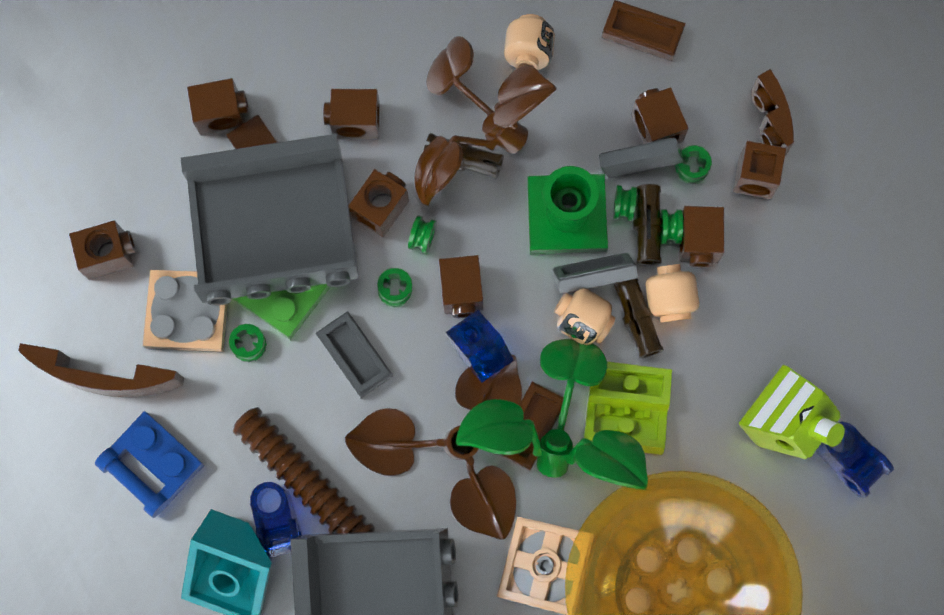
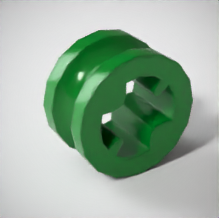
(702, 158)
(624, 203)
(672, 226)
(422, 234)
(404, 280)
(241, 353)

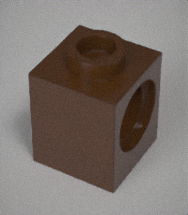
(217, 106)
(353, 113)
(659, 116)
(759, 170)
(379, 218)
(702, 236)
(88, 242)
(461, 285)

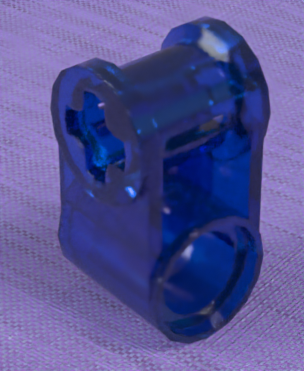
(858, 463)
(276, 524)

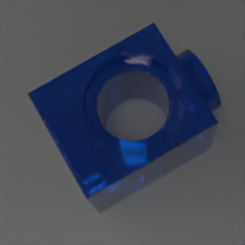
(480, 346)

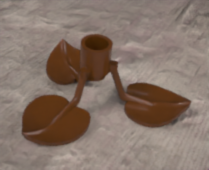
(517, 97)
(478, 503)

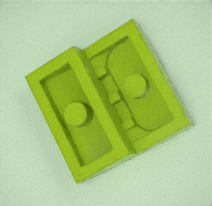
(632, 402)

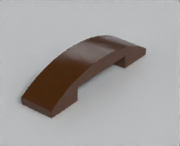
(146, 379)

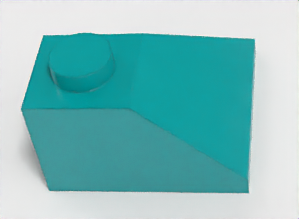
(226, 567)

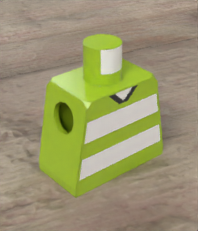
(793, 416)

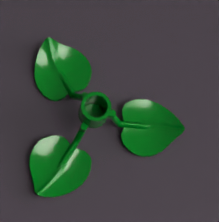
(500, 427)

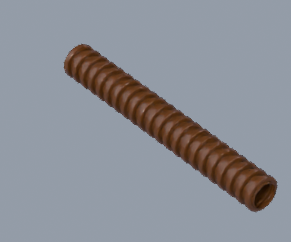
(298, 474)

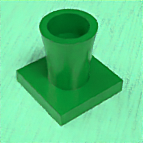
(564, 229)

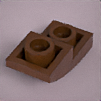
(777, 124)

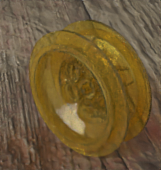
(720, 518)

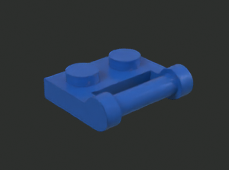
(159, 454)

